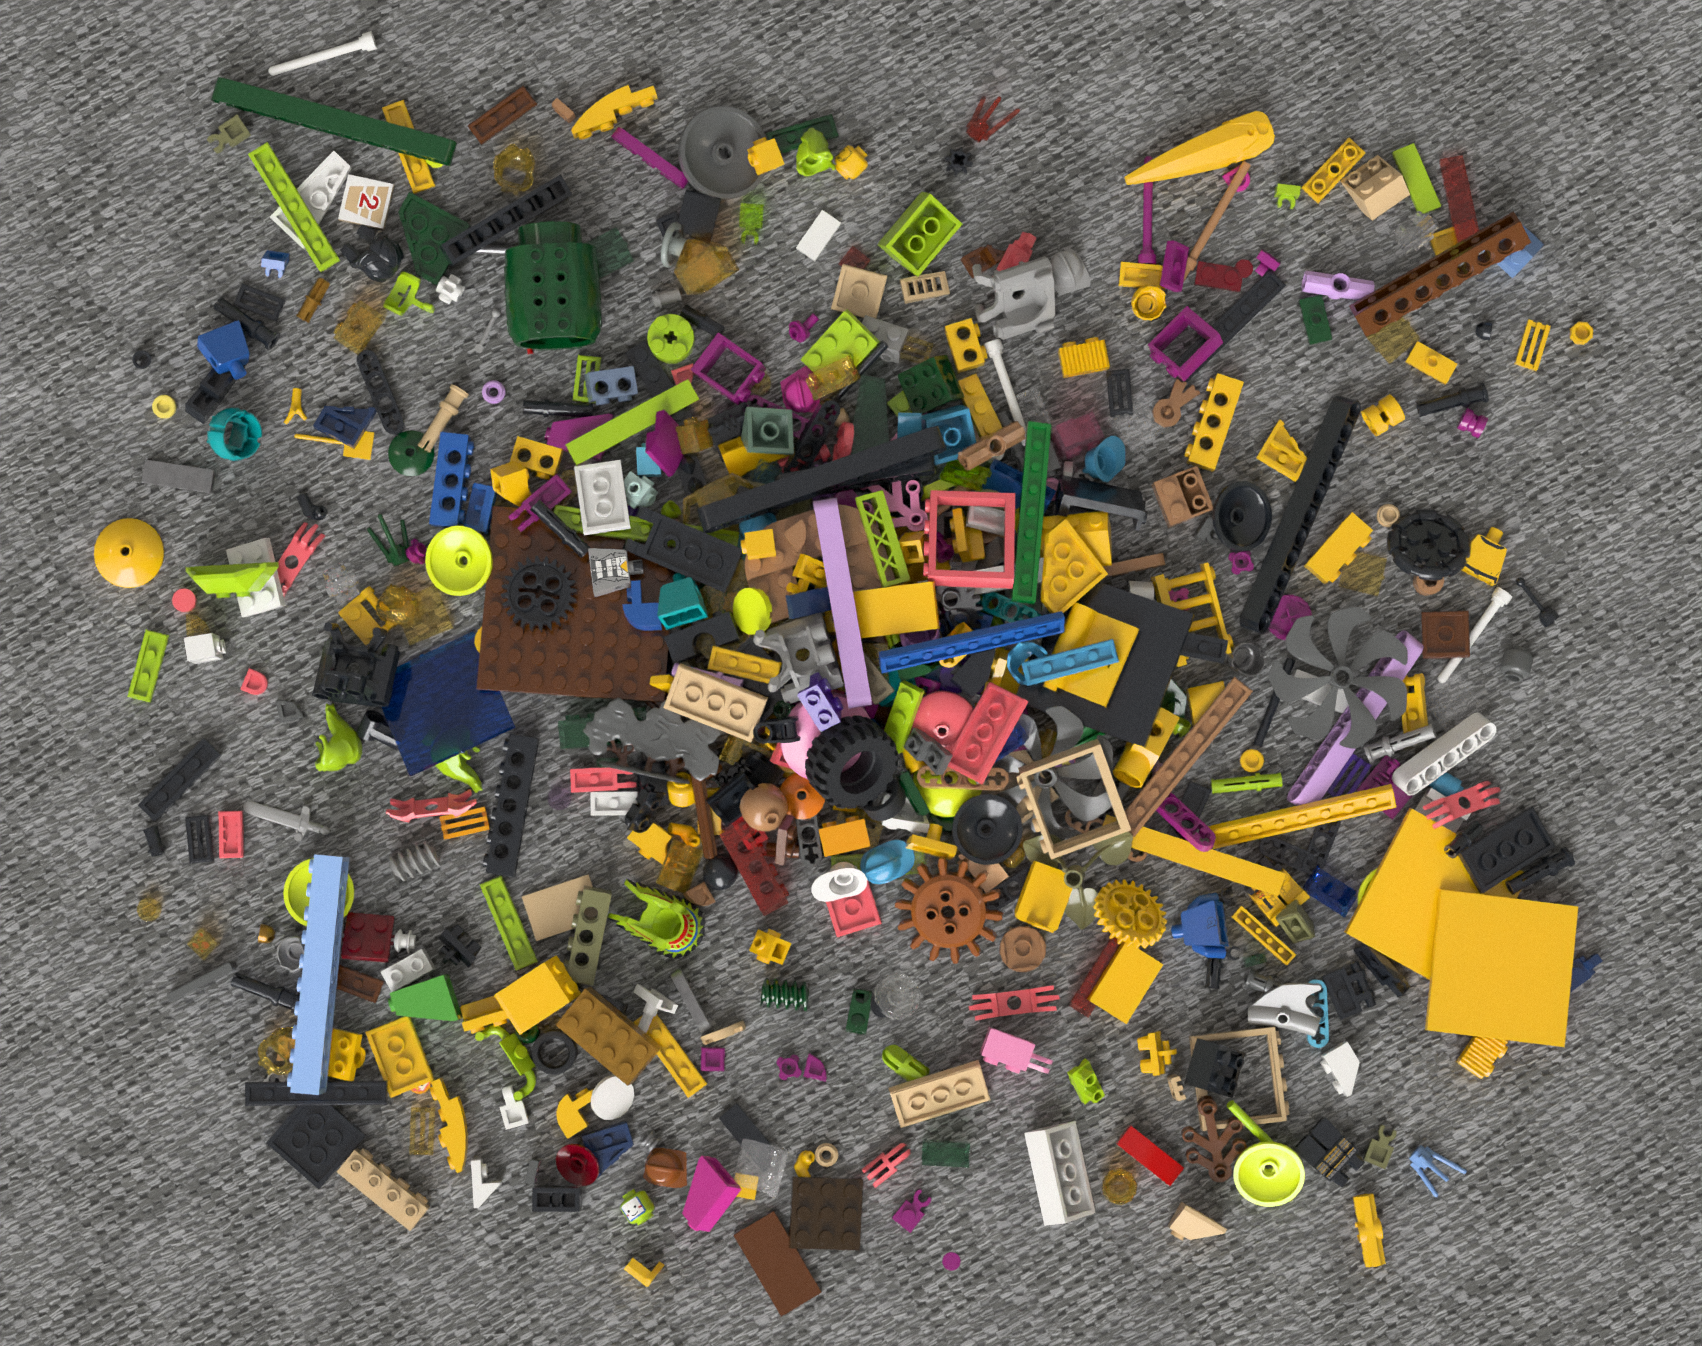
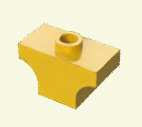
(652, 842)

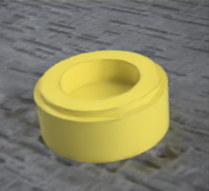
(164, 406)

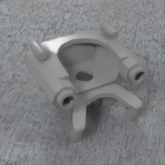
(1028, 312)
(786, 640)

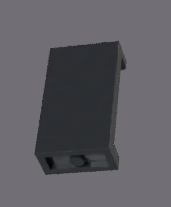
(1100, 497)

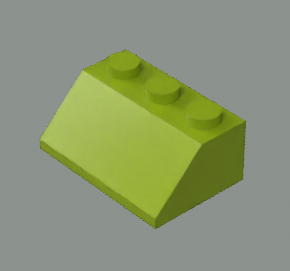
(920, 233)

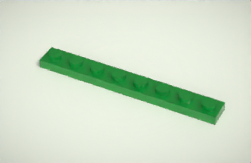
(1031, 512)

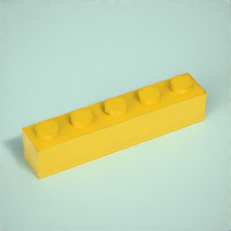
(1263, 935)

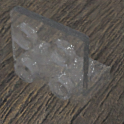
(760, 1166)

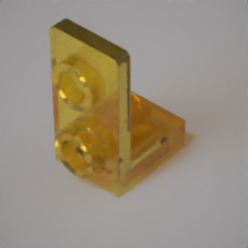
(732, 750)

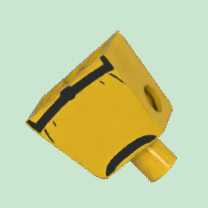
(1486, 557)

